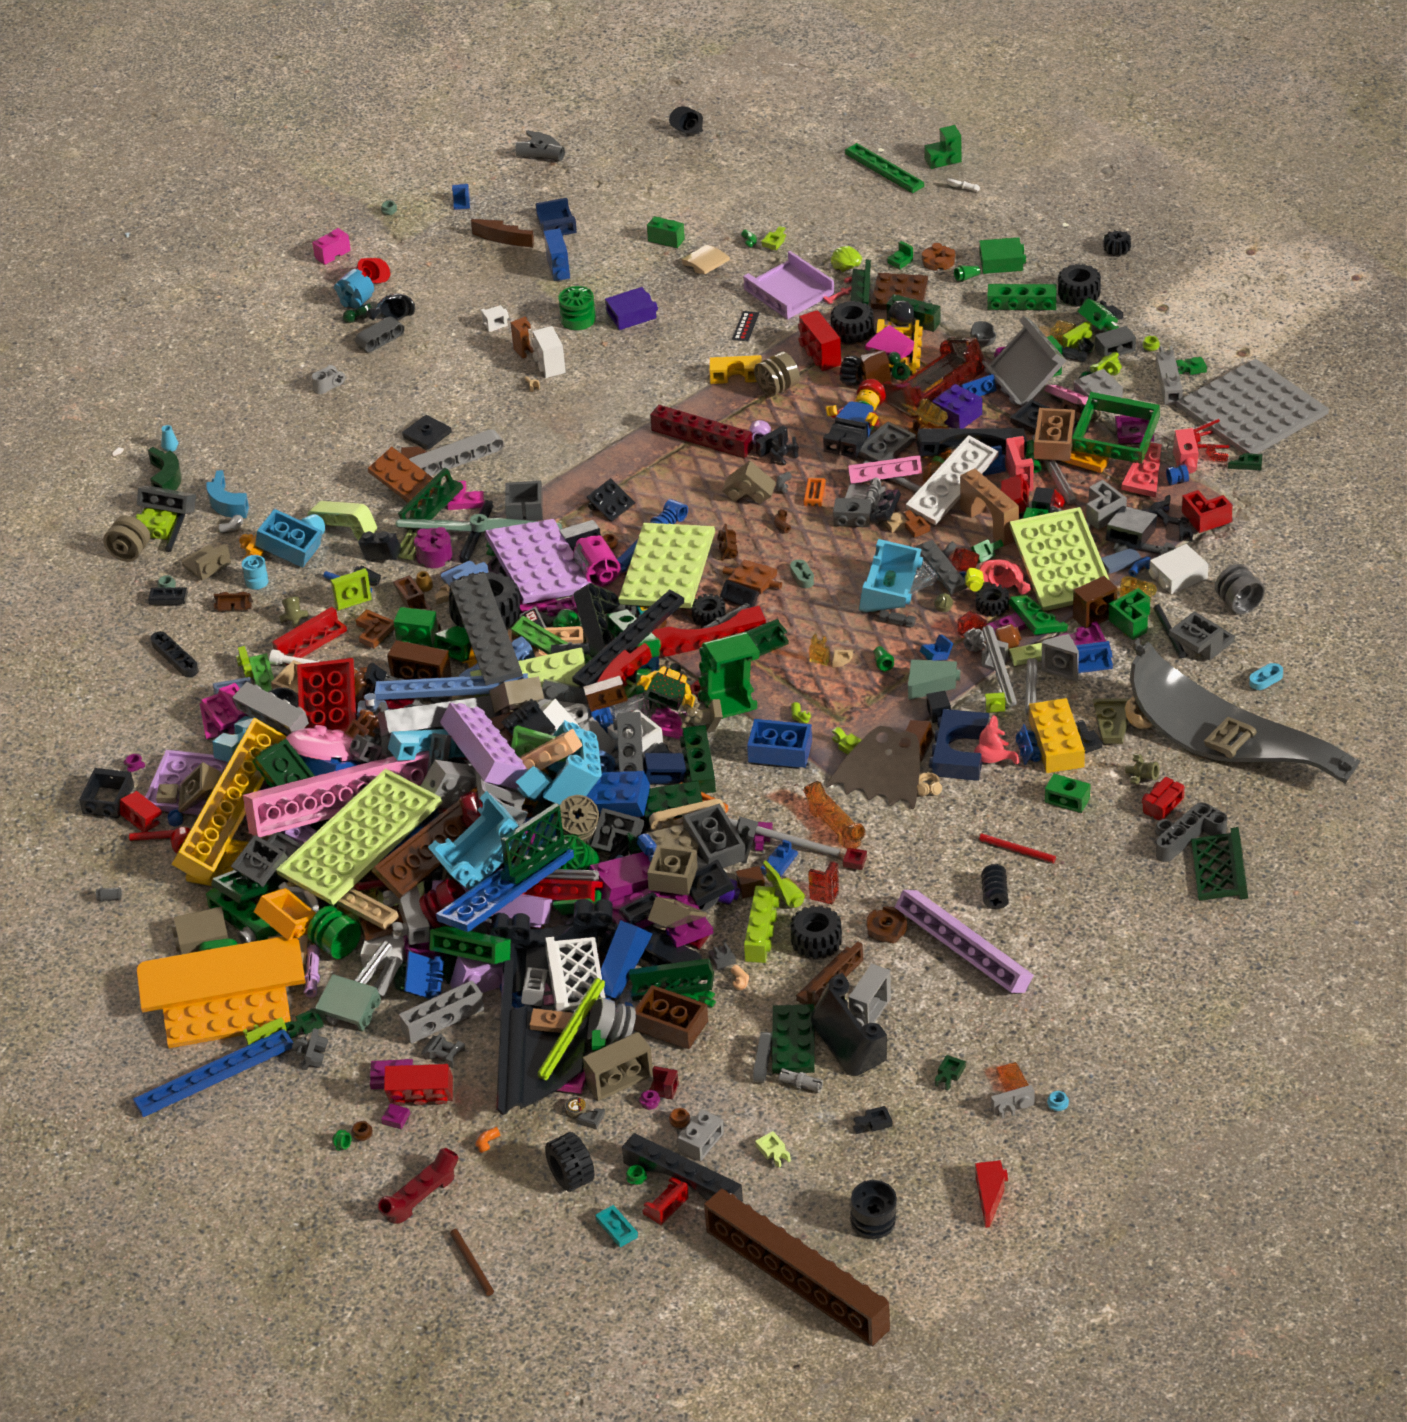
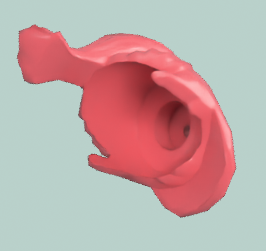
(1005, 574)
(992, 745)

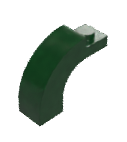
(170, 472)

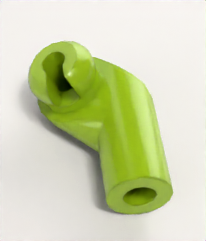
(799, 716)

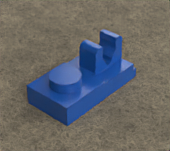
(781, 858)

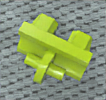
(1109, 364)

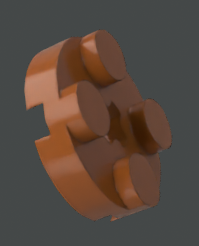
(938, 257)

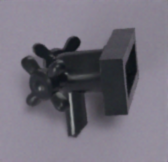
(776, 444)

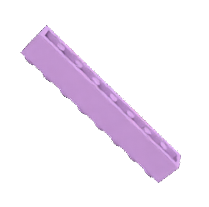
(964, 941)

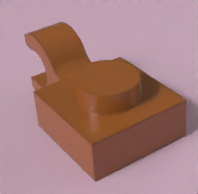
(916, 525)

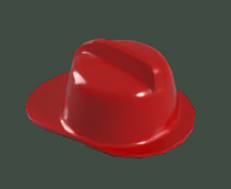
(375, 269)

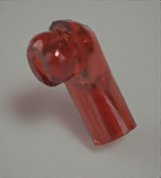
(1214, 455)

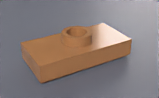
(549, 1020)

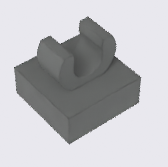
(722, 956)

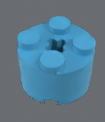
(354, 289)

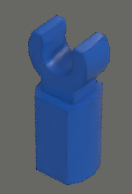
(647, 845)

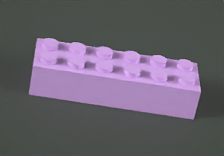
(483, 745)

